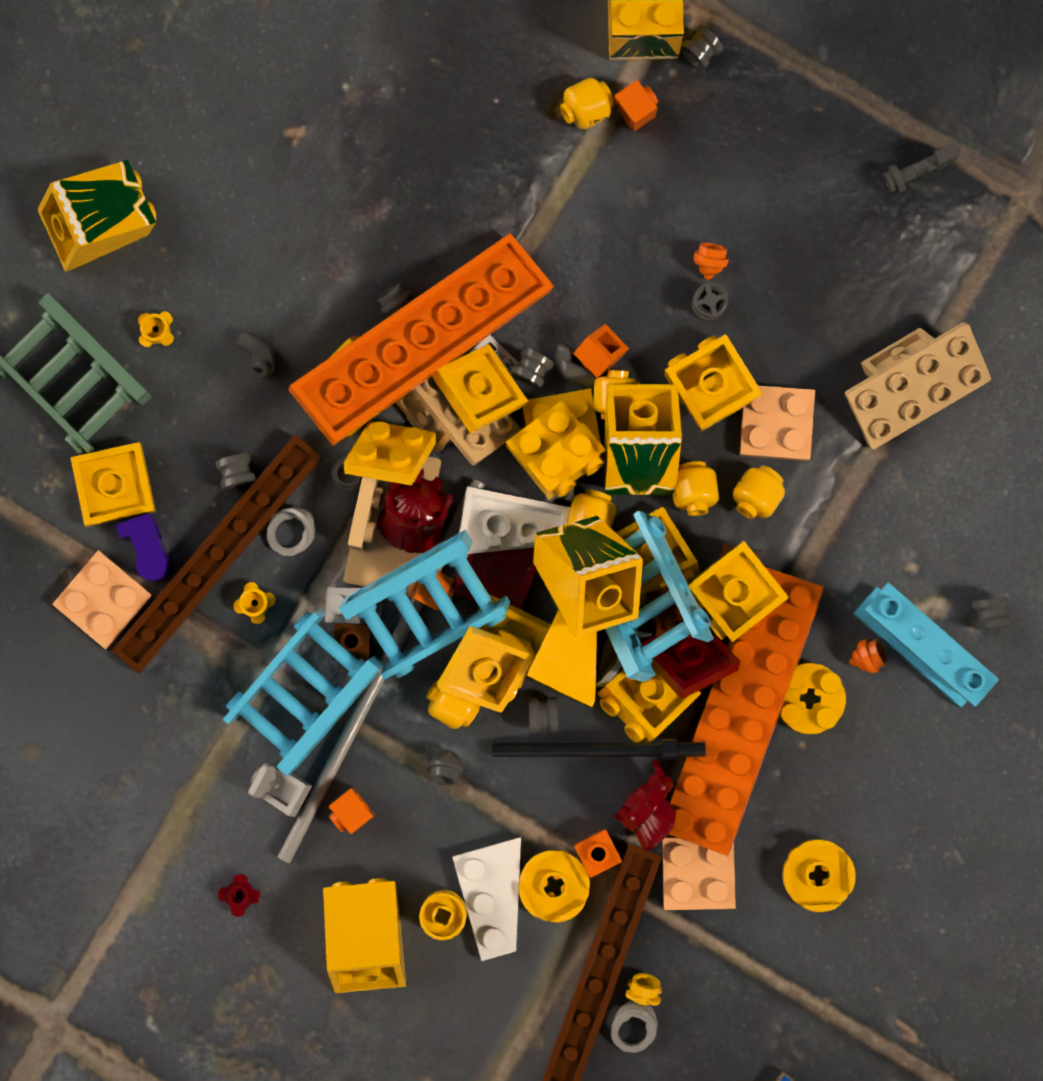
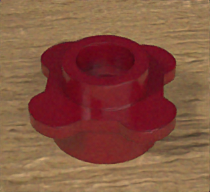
(239, 884)

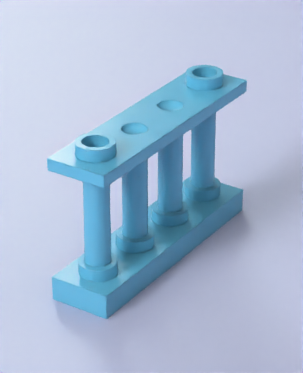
(424, 570)
(925, 646)
(634, 656)
(337, 698)

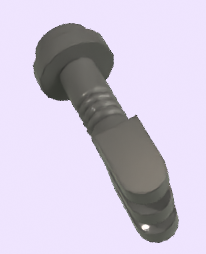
(942, 158)

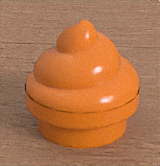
(710, 259)
(869, 656)

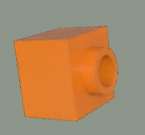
(636, 105)
(601, 350)
(420, 593)
(350, 811)
(602, 840)

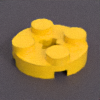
(823, 714)
(833, 889)
(548, 905)

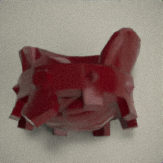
(414, 515)
(648, 810)

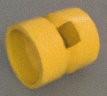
(443, 914)

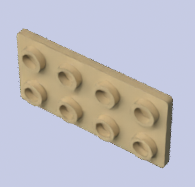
(915, 381)
(431, 411)
(369, 552)

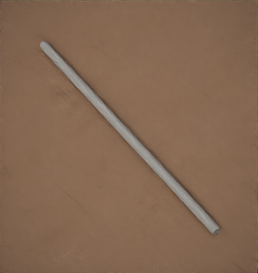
(355, 721)

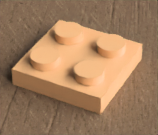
(778, 424)
(103, 600)
(696, 877)

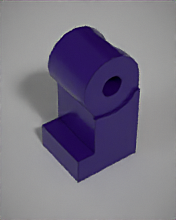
(152, 555)

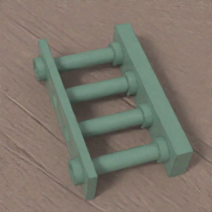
(102, 366)

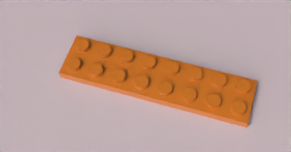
(420, 339)
(742, 720)

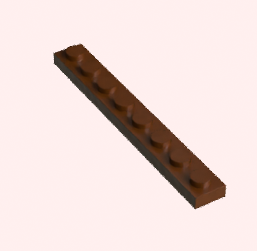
(217, 554)
(602, 965)

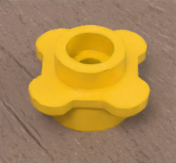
(148, 322)
(251, 593)
(644, 989)

